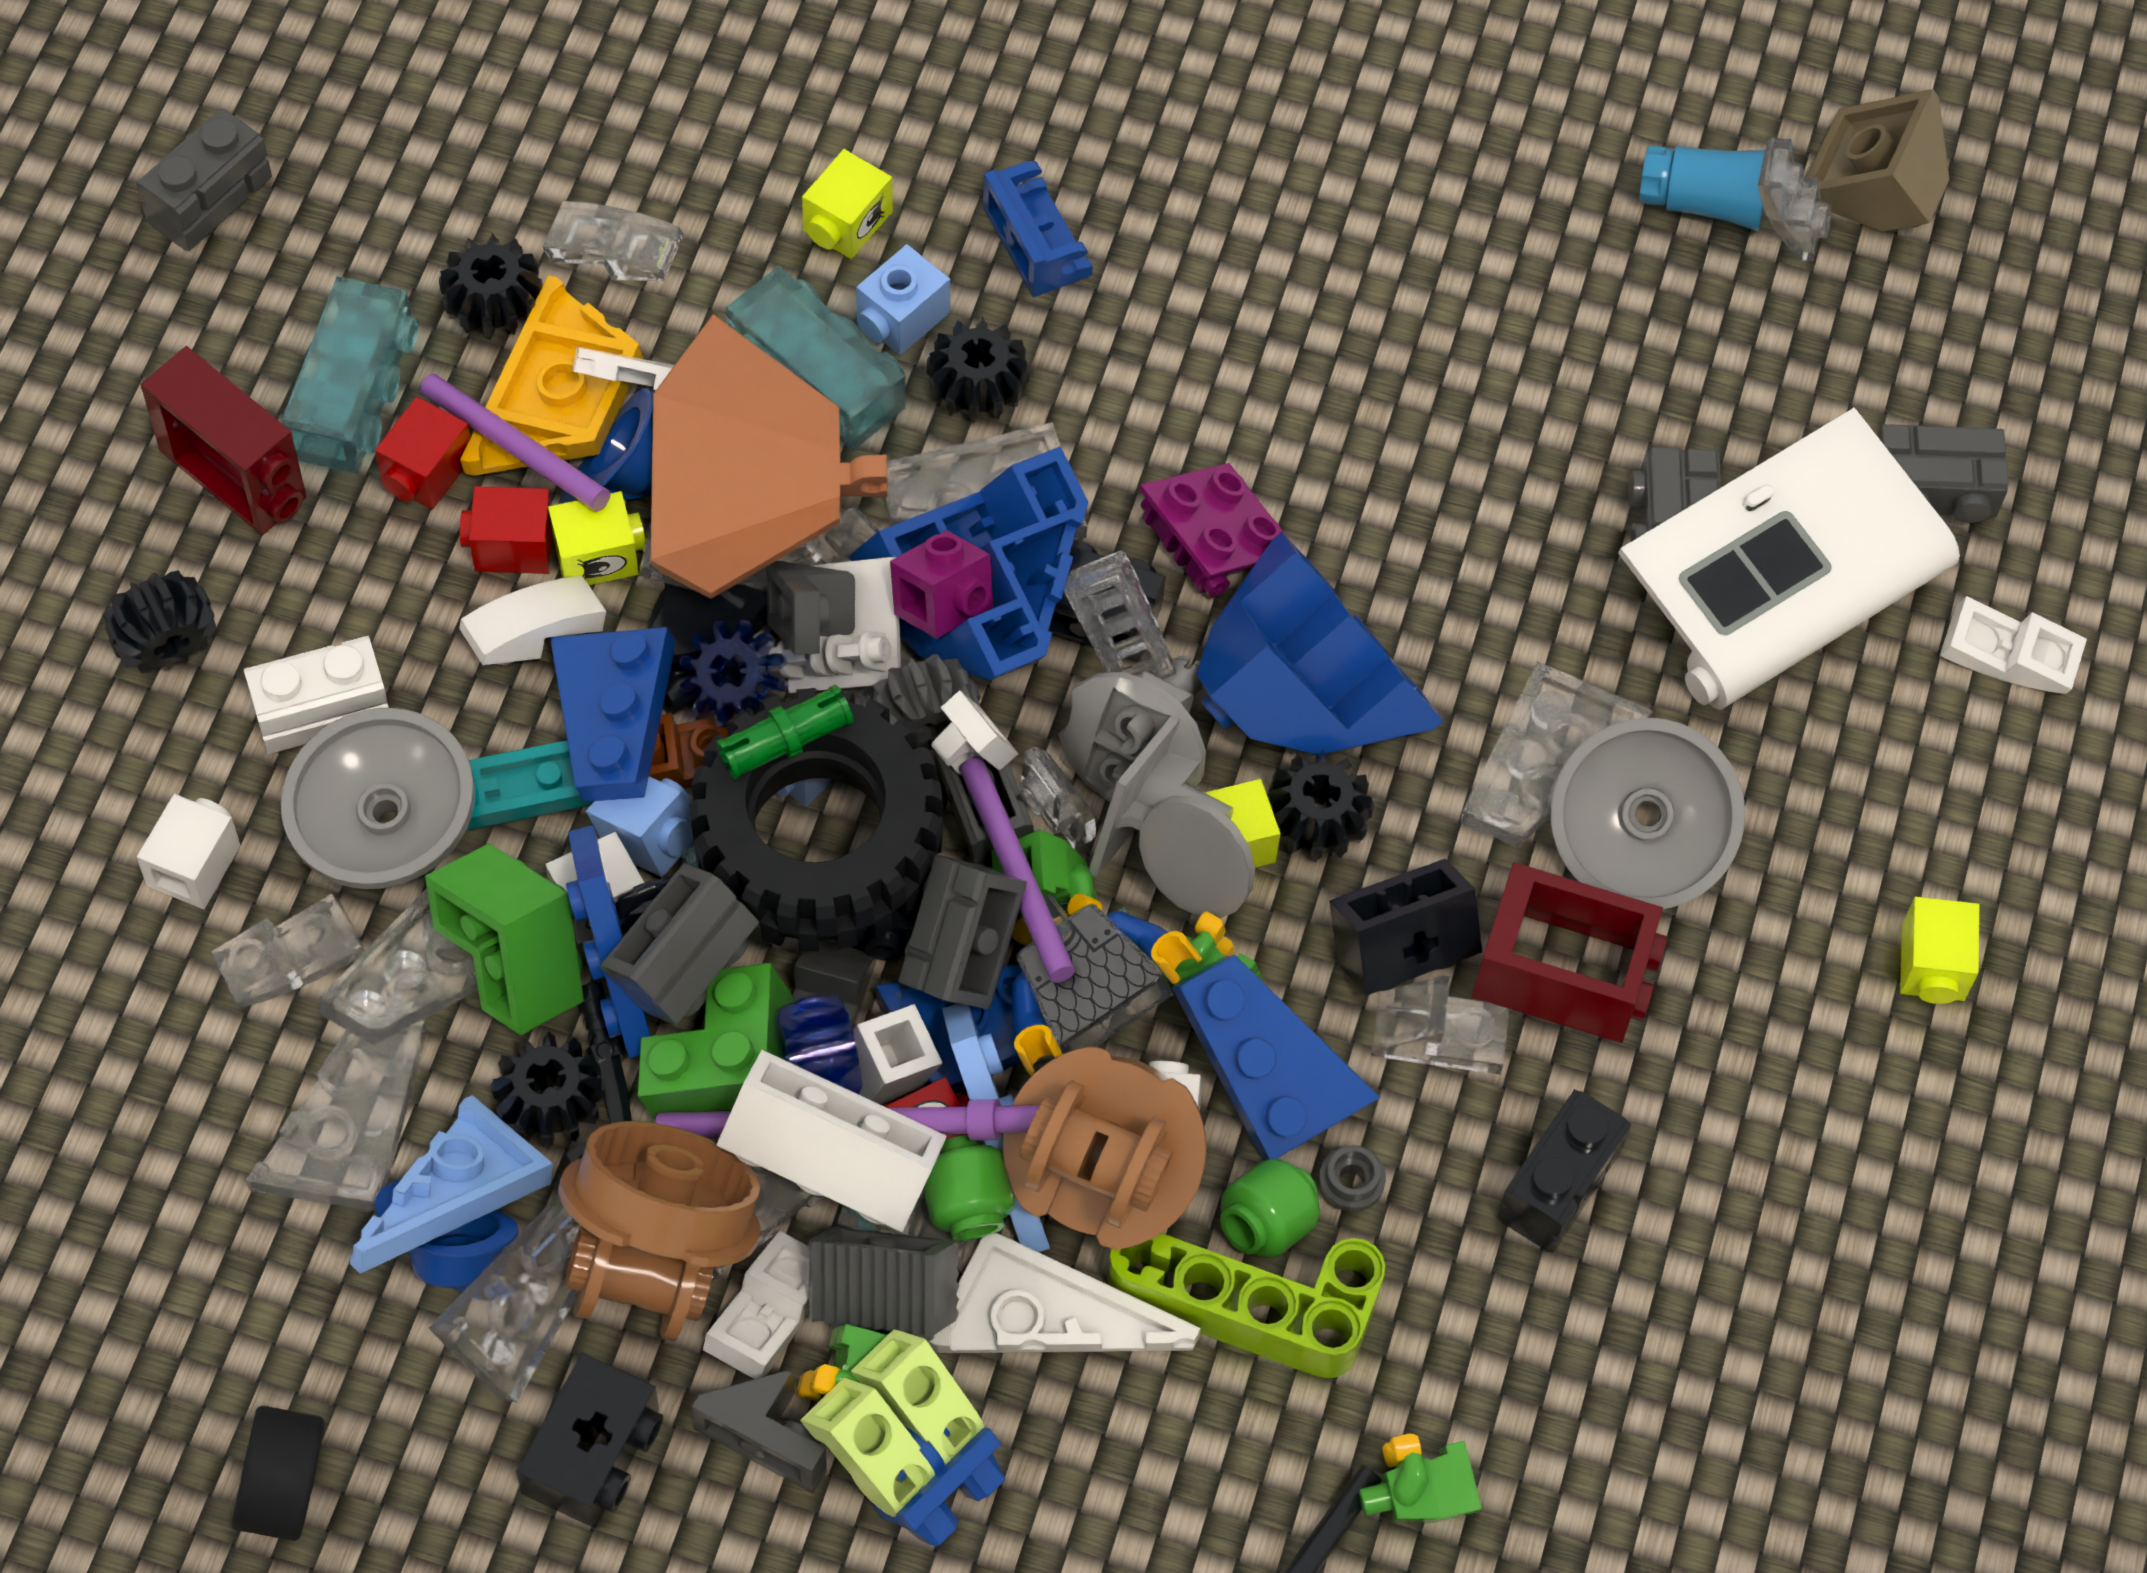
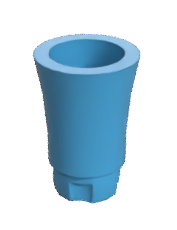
(1705, 183)

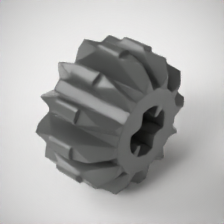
(920, 691)

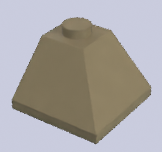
(1885, 162)

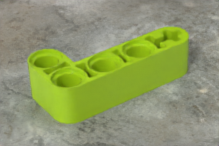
(1245, 1287)

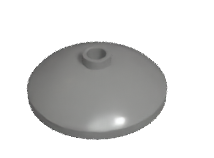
(1657, 763)
(369, 767)

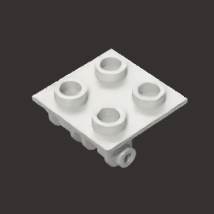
(867, 652)

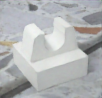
(971, 736)

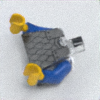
(1111, 983)

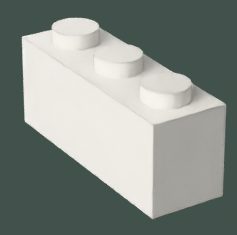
(831, 1141)

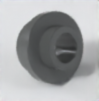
(1355, 1161)

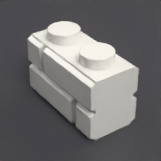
(312, 690)

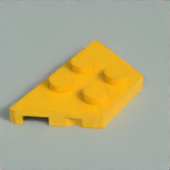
(541, 392)

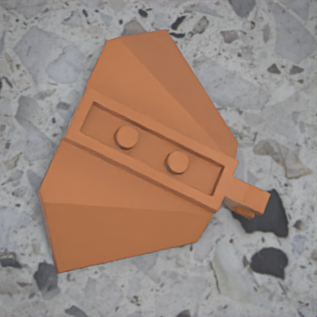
(744, 463)

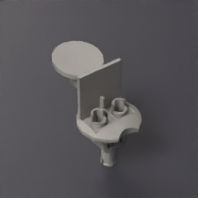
(1146, 757)

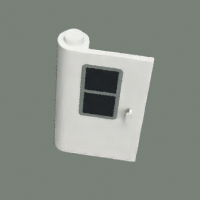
(1808, 565)

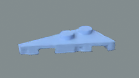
(977, 1063)
(460, 1179)

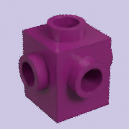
(941, 583)

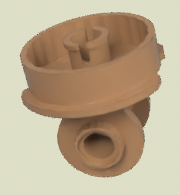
(1108, 1148)
(656, 1219)

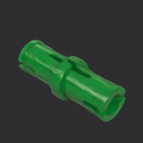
(784, 732)

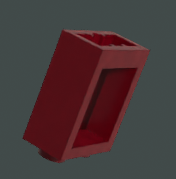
(224, 441)
(1557, 992)

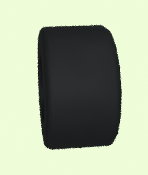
(278, 1473)

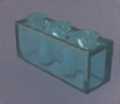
(823, 350)
(350, 374)

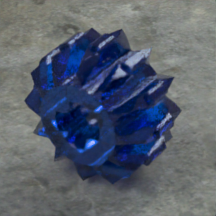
(738, 650)
(821, 1040)

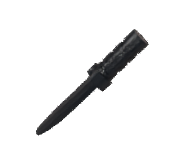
(608, 1052)

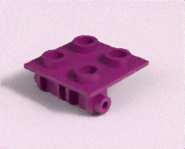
(1209, 524)

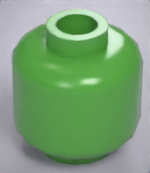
(968, 1190)
(1269, 1208)

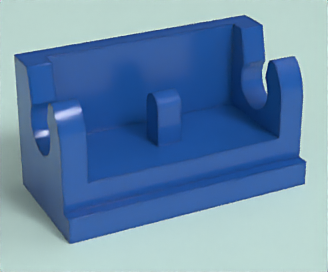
(1033, 229)

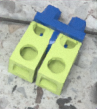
(908, 1436)

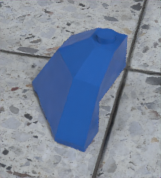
(1028, 529)
(1303, 669)

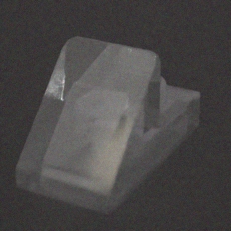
(1431, 1028)

